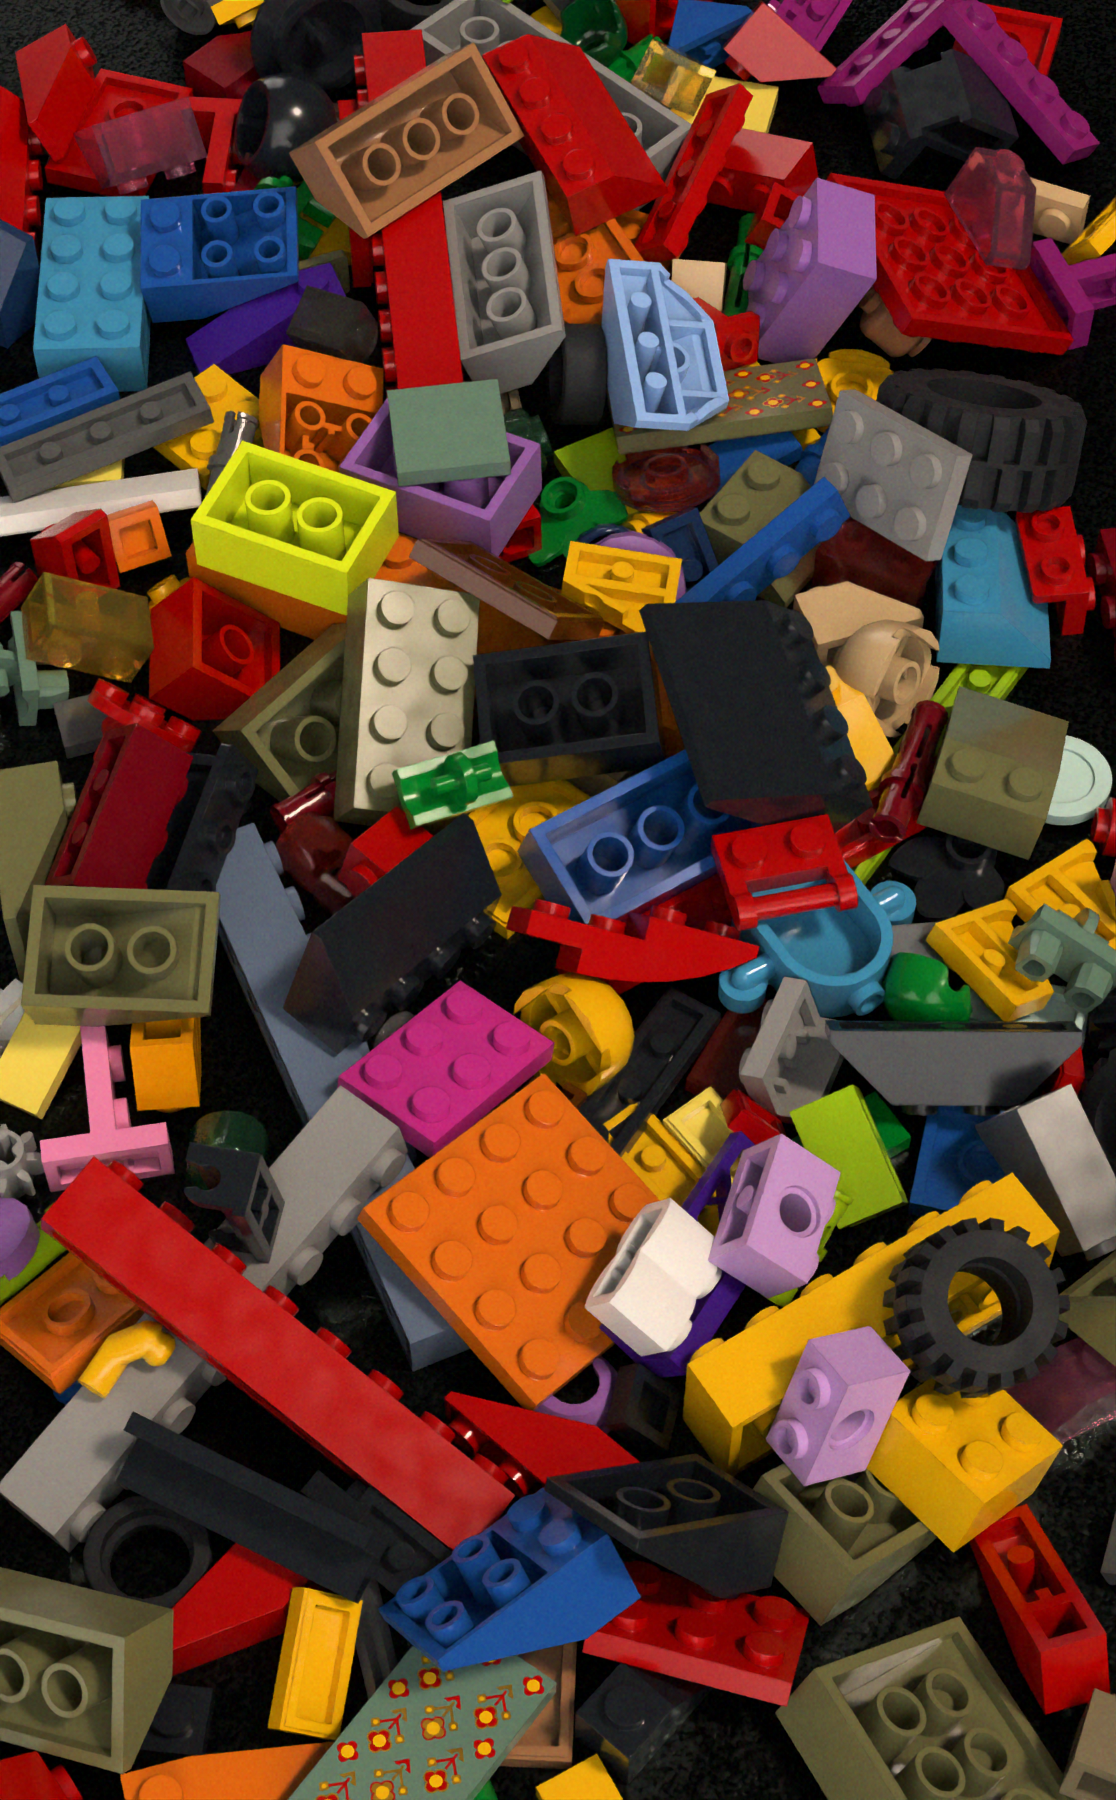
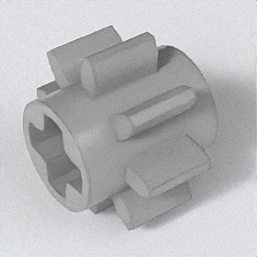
(18, 1163)

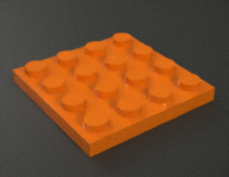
(513, 1236)

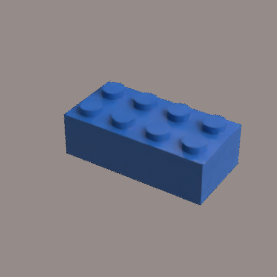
(628, 844)

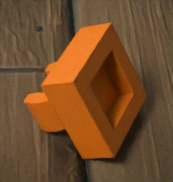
(138, 536)

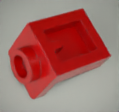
(735, 336)

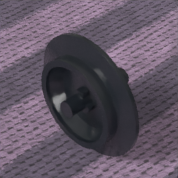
(312, 38)

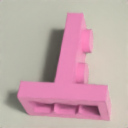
(139, 1148)

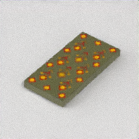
(760, 403)

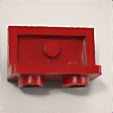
(1056, 565)

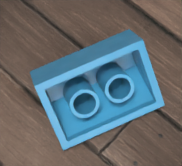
(985, 596)

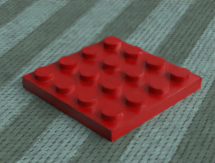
(940, 283)

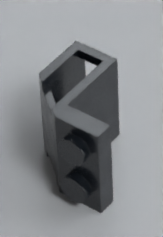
(936, 107)

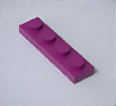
(883, 51)
(1019, 81)

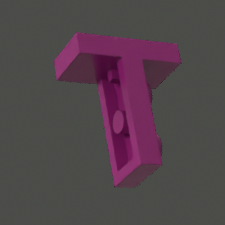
(1074, 288)

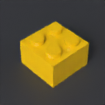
(961, 1459)

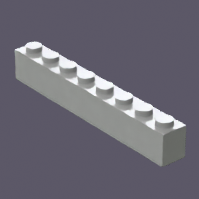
(324, 1180)

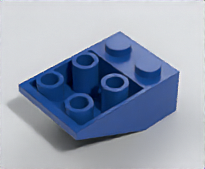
(216, 250)
(515, 1588)

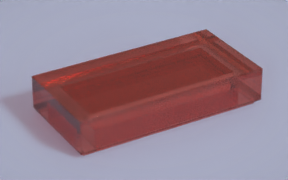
(722, 1055)

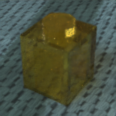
(673, 77)

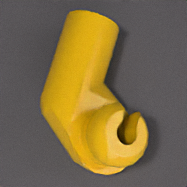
(122, 1348)

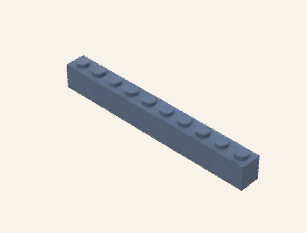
(265, 947)

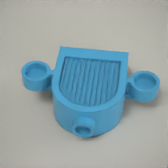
(835, 951)

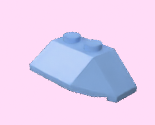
(659, 350)

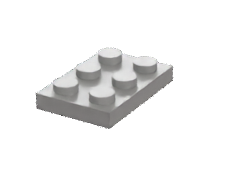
(893, 473)

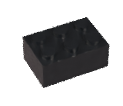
(571, 708)

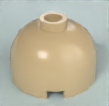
(891, 668)

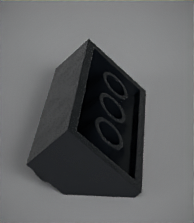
(395, 938)

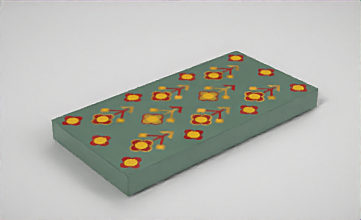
(431, 1732)

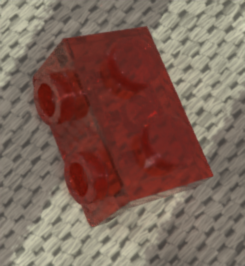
(873, 563)

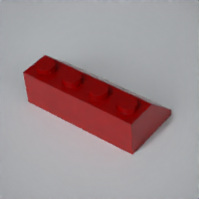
(573, 131)
(18, 167)

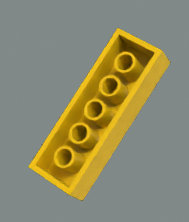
(740, 1382)

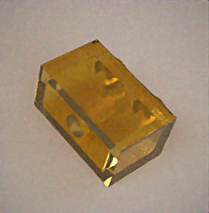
(87, 627)

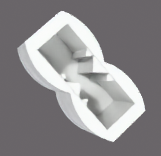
(655, 1279)

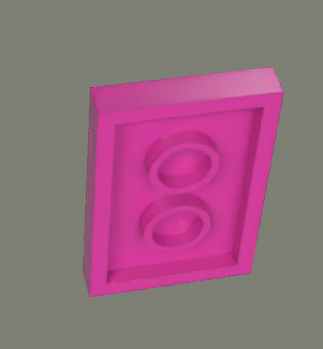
(447, 1067)

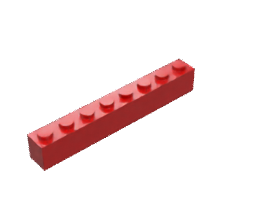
(274, 1356)

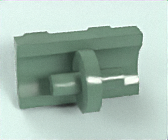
(32, 687)
(1069, 949)

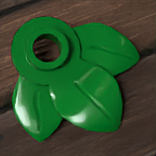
(565, 524)

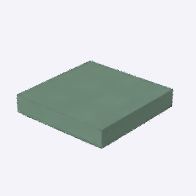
(448, 432)

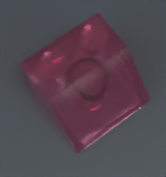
(143, 144)

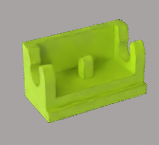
(846, 1137)

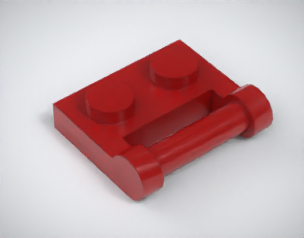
(779, 858)

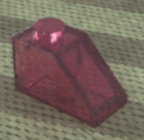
(996, 206)
(1071, 1391)

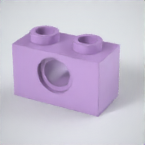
(775, 1216)
(837, 1405)

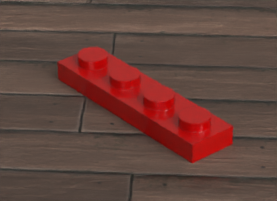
(693, 173)

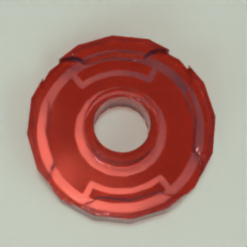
(666, 478)

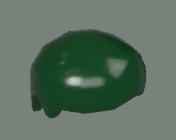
(596, 28)

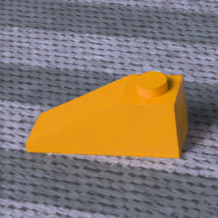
(166, 1064)

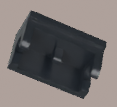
(244, 1192)

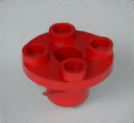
(145, 712)

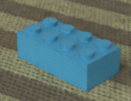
(92, 289)

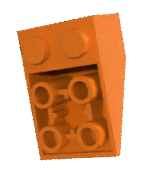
(316, 405)

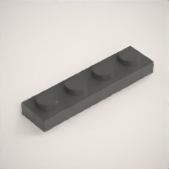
(103, 436)

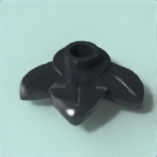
(945, 878)

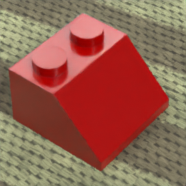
(209, 652)

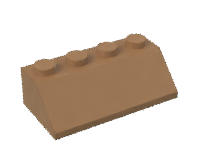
(408, 142)

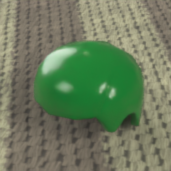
(920, 991)

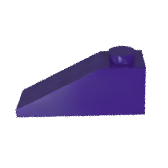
(256, 329)

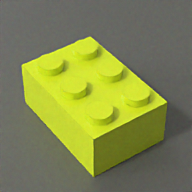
(294, 527)

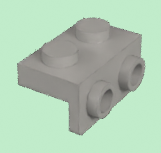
(791, 1054)

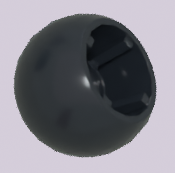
(277, 118)

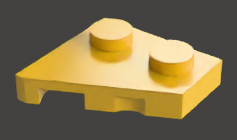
(619, 582)
(1070, 885)
(980, 954)

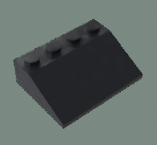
(756, 711)

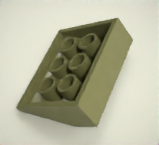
(918, 1725)

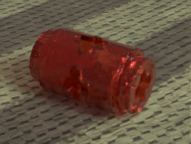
(310, 853)

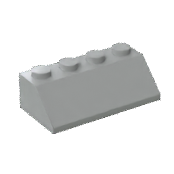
(504, 281)

